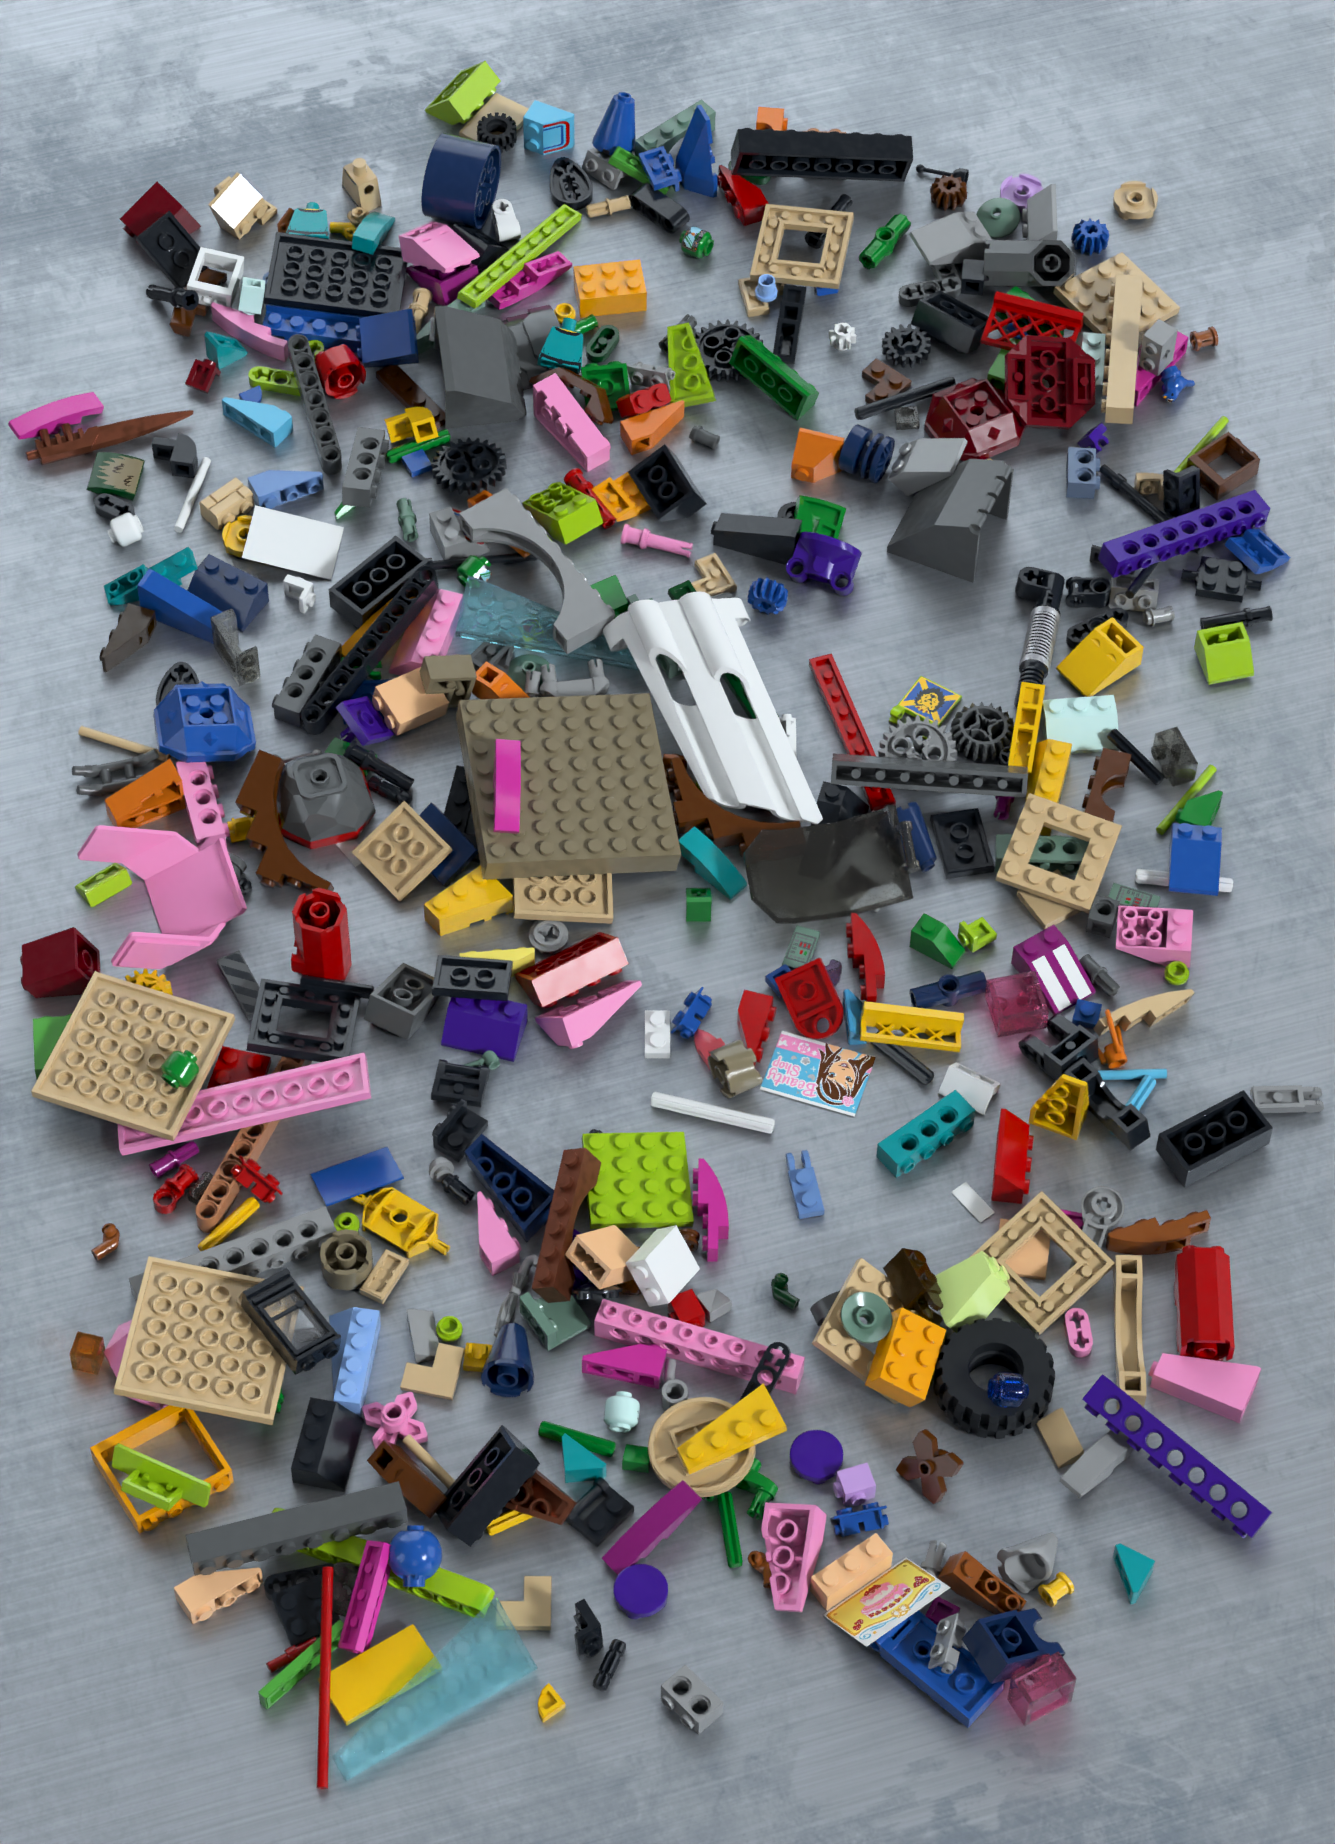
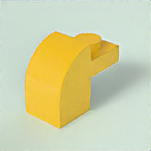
(415, 423)

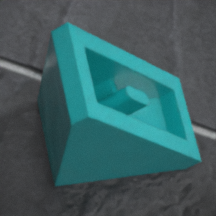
(223, 349)
(580, 1463)
(1133, 1570)

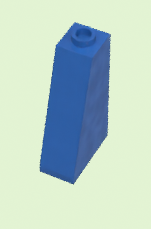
(176, 606)

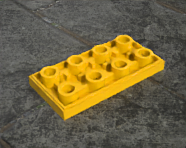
(377, 1674)

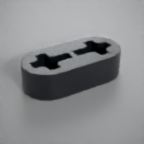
(115, 507)

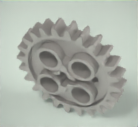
(936, 743)

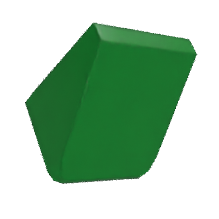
(636, 1459)

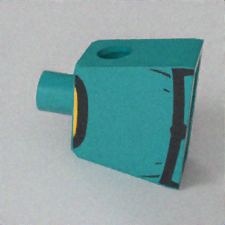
(309, 221)
(563, 347)

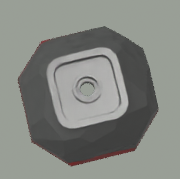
(325, 810)

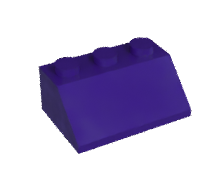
(485, 1026)

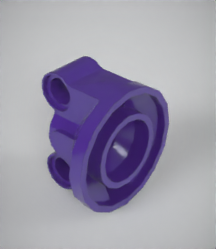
(824, 561)

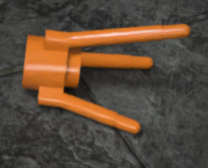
(1114, 1052)

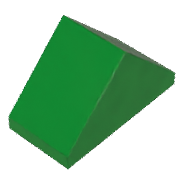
(698, 904)

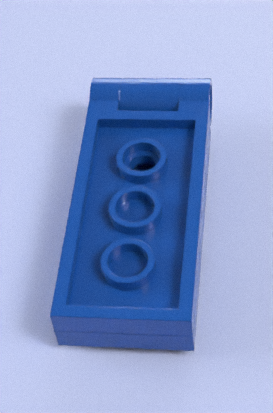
(961, 1693)

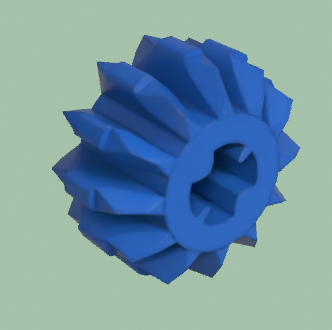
(1090, 236)
(767, 596)

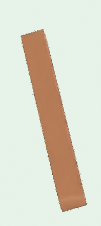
(242, 1144)

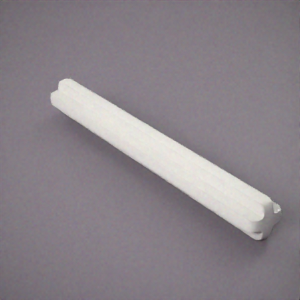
(712, 1112)

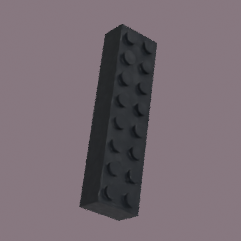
(821, 155)

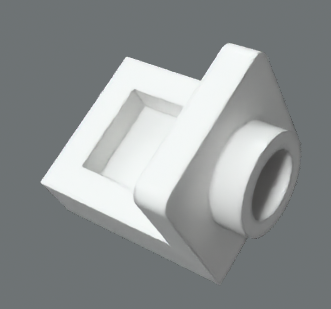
(300, 590)

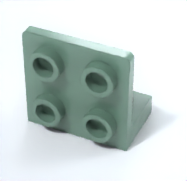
(553, 1321)

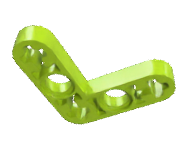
(290, 386)

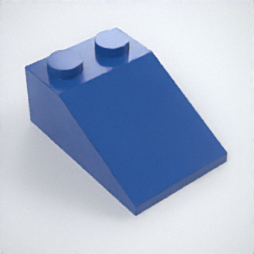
(1195, 859)

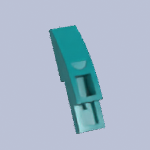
(125, 590)

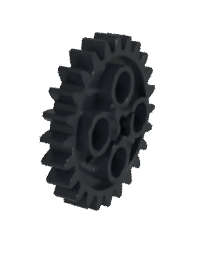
(717, 347)
(453, 470)

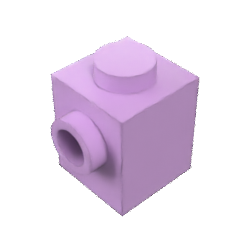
(855, 1485)

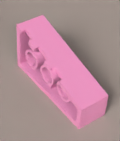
(569, 423)

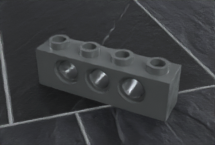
(364, 467)
(308, 675)

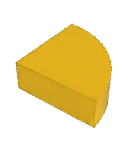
(549, 1703)

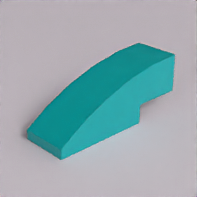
(372, 232)
(711, 863)

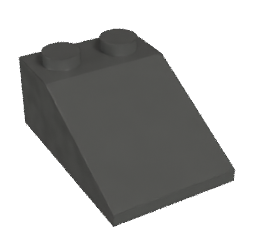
(402, 1001)

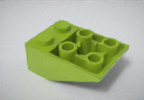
(564, 512)

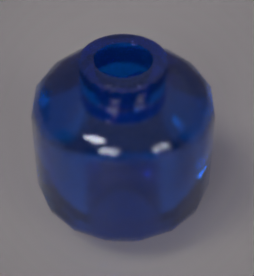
(1007, 1389)

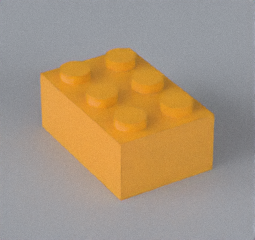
(610, 288)
(906, 1358)

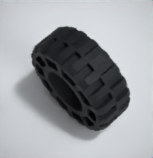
(997, 1344)

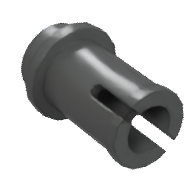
(704, 437)

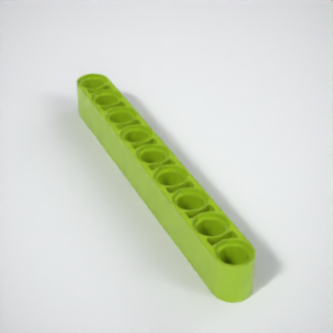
(442, 1588)

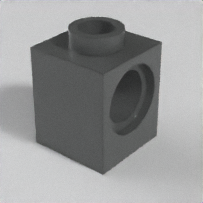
(1102, 924)

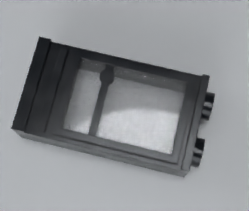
(290, 1322)

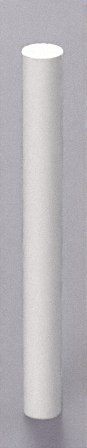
(192, 494)

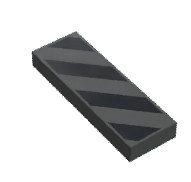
(240, 981)

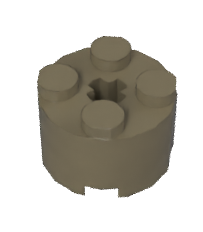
(734, 1068)
(346, 1260)

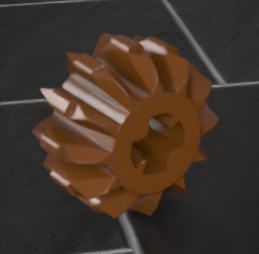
(948, 192)

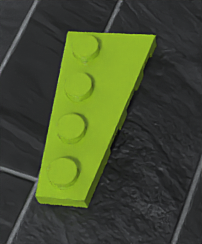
(691, 377)

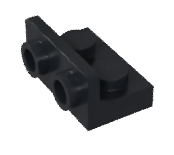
(1181, 491)
(458, 1131)
(589, 1631)

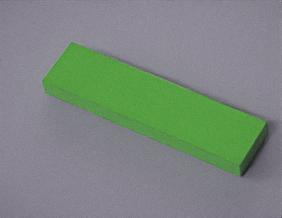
(296, 1670)

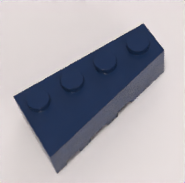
(512, 1186)

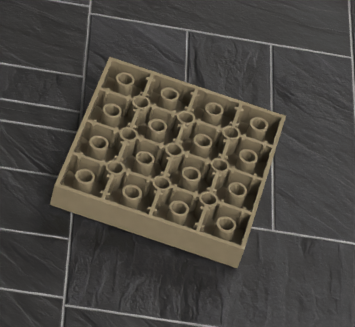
(588, 786)

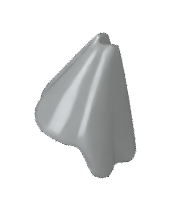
(1028, 1562)

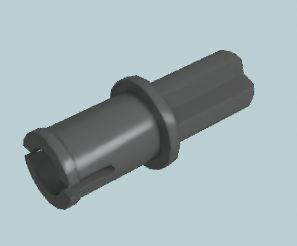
(1099, 975)

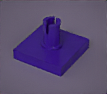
(363, 722)

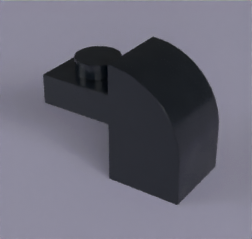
(179, 452)

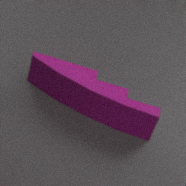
(652, 1527)

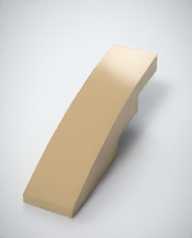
(1149, 1009)

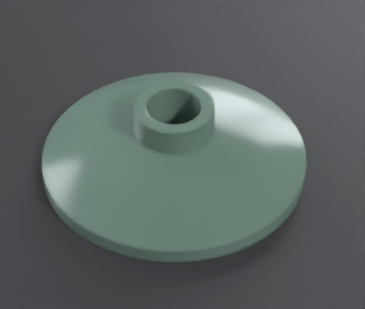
(999, 225)
(519, 666)
(875, 1312)

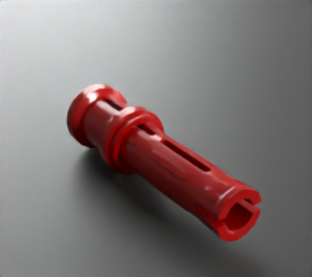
(576, 480)

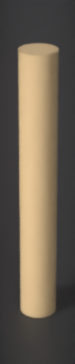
(428, 1460)

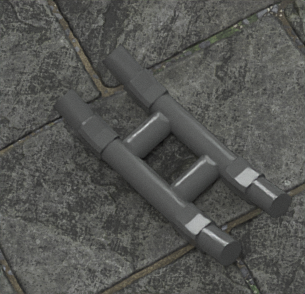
(104, 771)

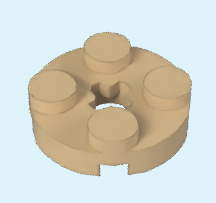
(1135, 210)

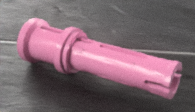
(645, 539)

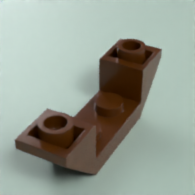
(598, 405)

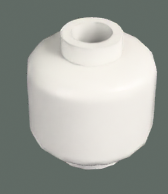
(125, 529)

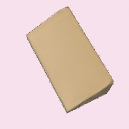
(1060, 1438)

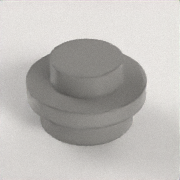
(440, 1169)

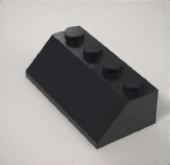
(486, 1486)

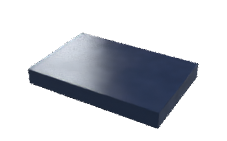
(463, 849)

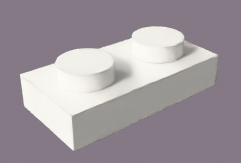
(657, 1033)

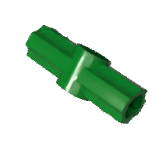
(884, 241)

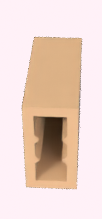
(407, 704)
(603, 1256)

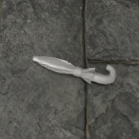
(520, 1280)

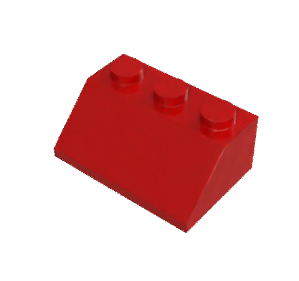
(1011, 1159)

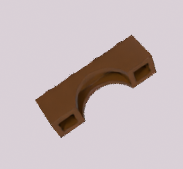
(1110, 774)

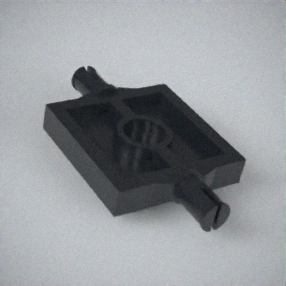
(1221, 579)

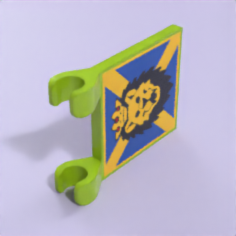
(925, 700)

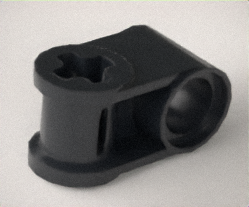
(1089, 593)

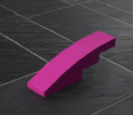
(534, 277)
(56, 414)
(507, 786)

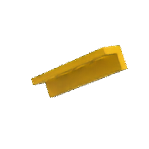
(911, 1021)

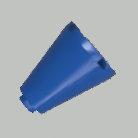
(617, 125)

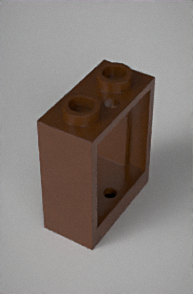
(1213, 482)

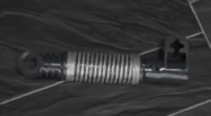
(1046, 590)

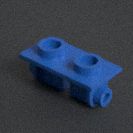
(695, 1005)
(870, 1516)

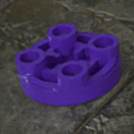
(816, 1456)
(640, 1591)

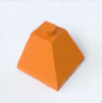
(816, 455)

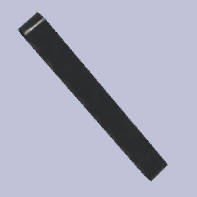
(372, 639)

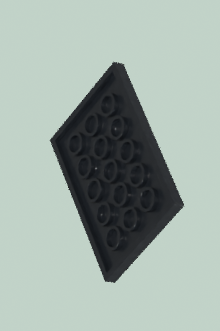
(334, 277)

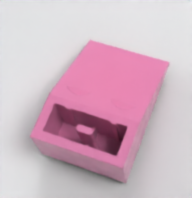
(436, 248)
(1155, 933)

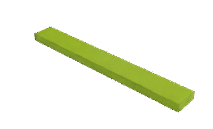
(513, 260)

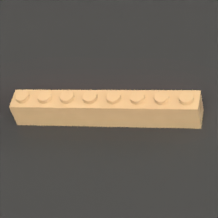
(1123, 349)

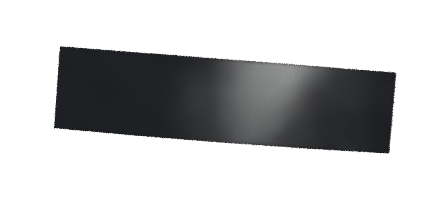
(789, 323)

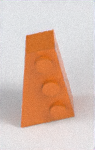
(147, 798)

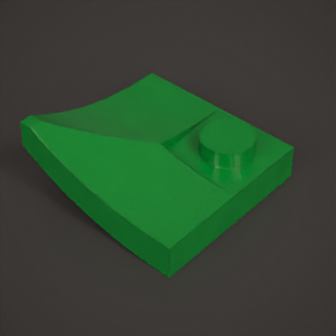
(819, 516)

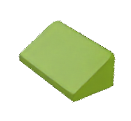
(104, 884)

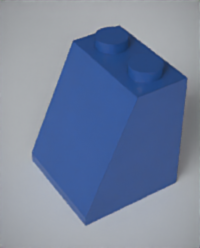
(388, 339)

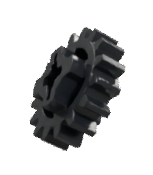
(906, 346)

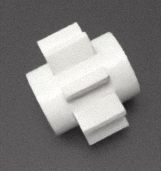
(842, 336)

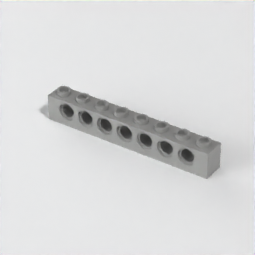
(265, 1240)

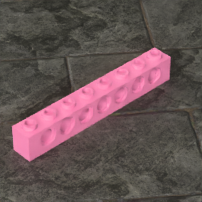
(694, 1344)

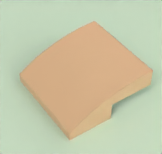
(1032, 1257)

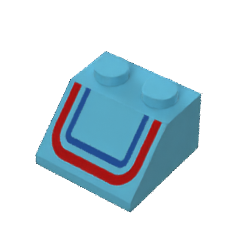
(548, 129)

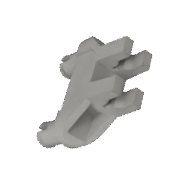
(595, 685)

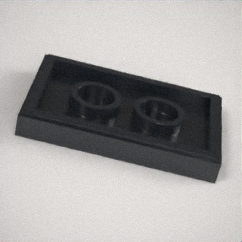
(170, 249)
(962, 843)
(472, 978)

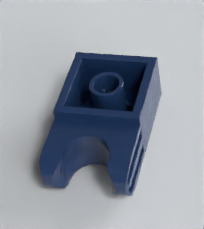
(1007, 1643)

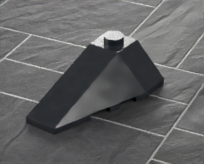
(839, 803)

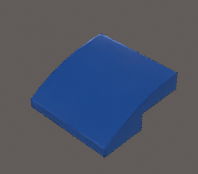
(1257, 551)

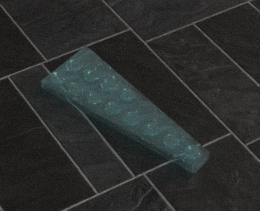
(515, 621)

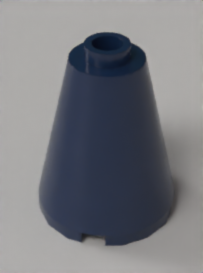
(921, 840)
(509, 1363)

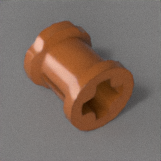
(1204, 338)

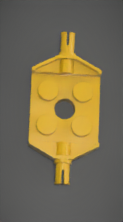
(412, 1235)

